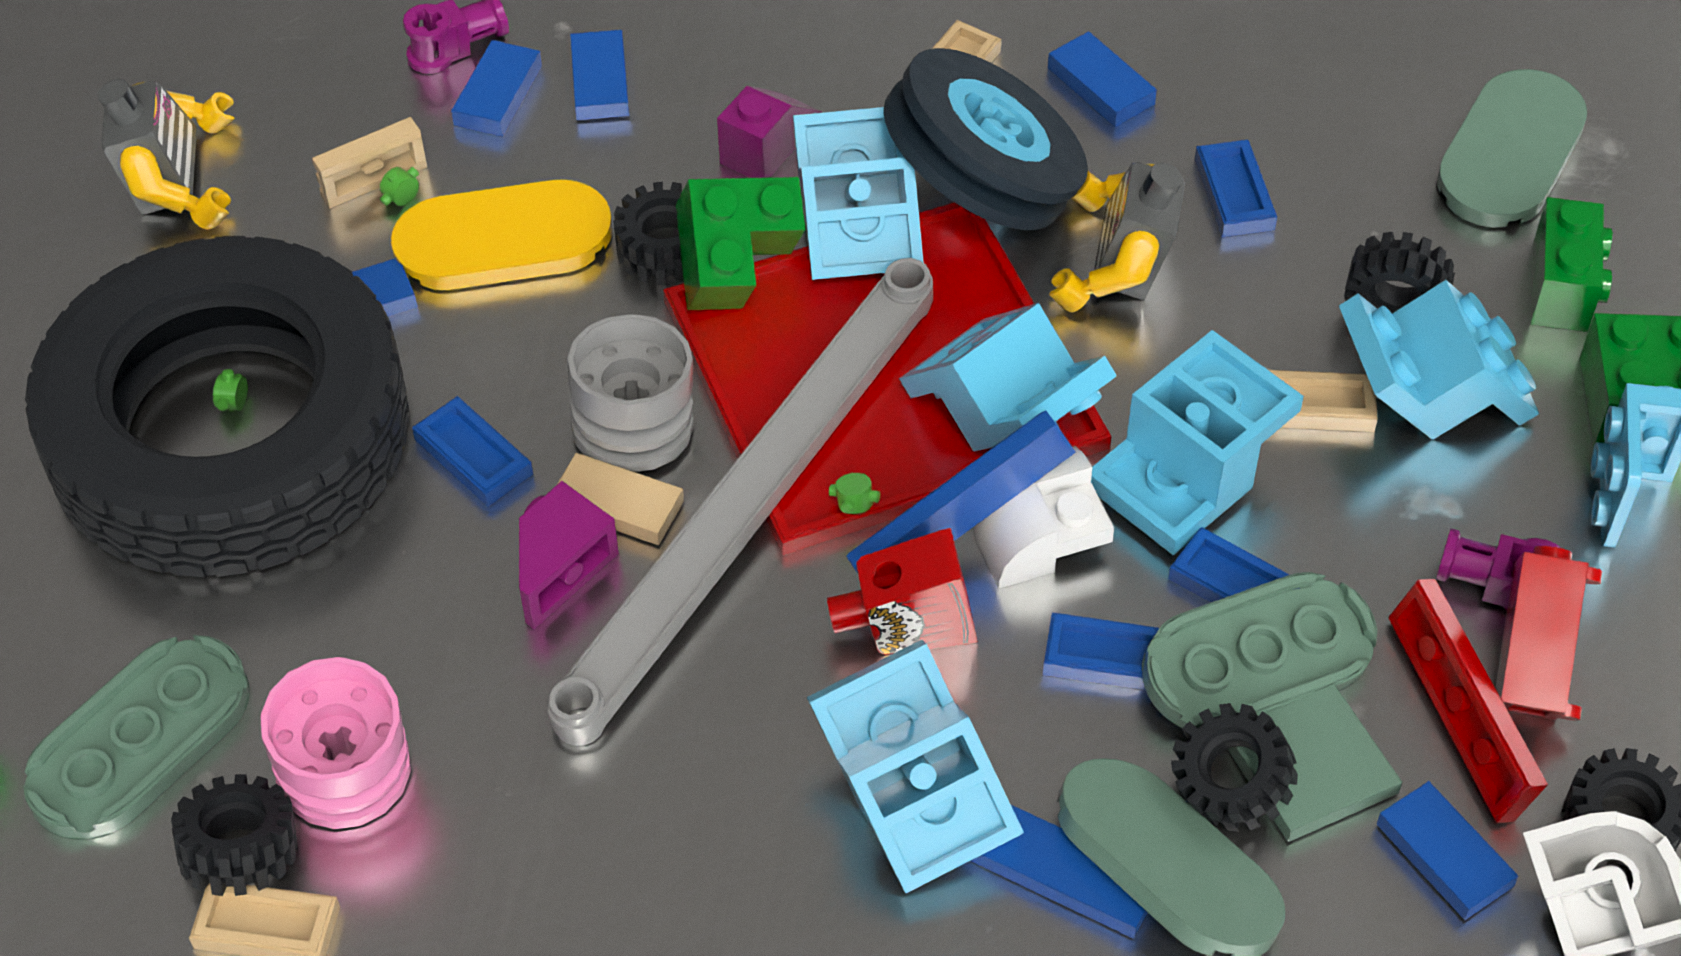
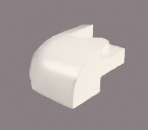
(1044, 523)
(1608, 883)

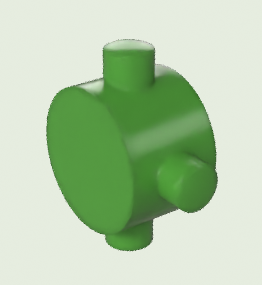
(399, 186)
(230, 391)
(854, 493)

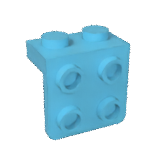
(1639, 444)

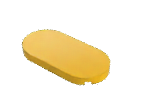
(502, 234)

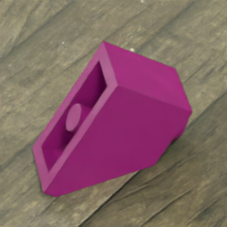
(758, 131)
(561, 549)

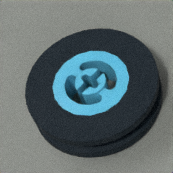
(985, 139)

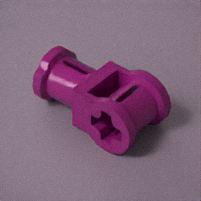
(450, 31)
(1485, 563)

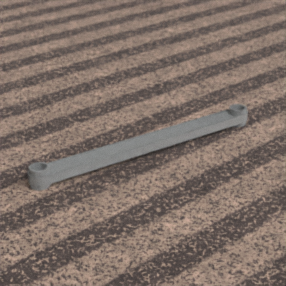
(738, 505)

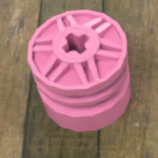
(336, 742)

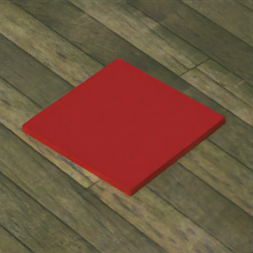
(902, 443)

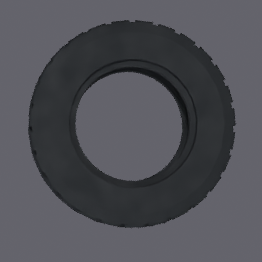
(240, 505)

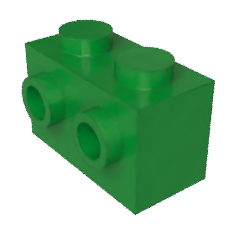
(1569, 264)

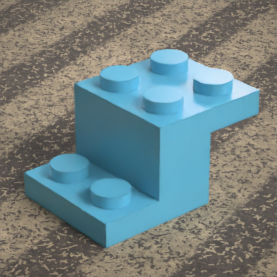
(855, 194)
(1440, 359)
(1007, 375)
(1193, 441)
(915, 766)

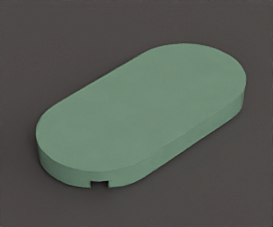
(1512, 147)
(1259, 648)
(135, 737)
(1170, 859)

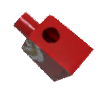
(909, 596)

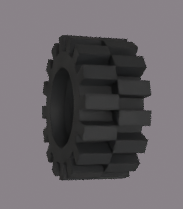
(641, 216)
(1396, 261)
(1219, 734)
(1628, 780)
(241, 859)

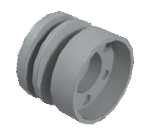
(631, 392)

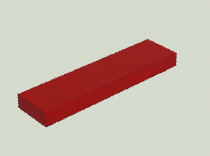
(1467, 701)

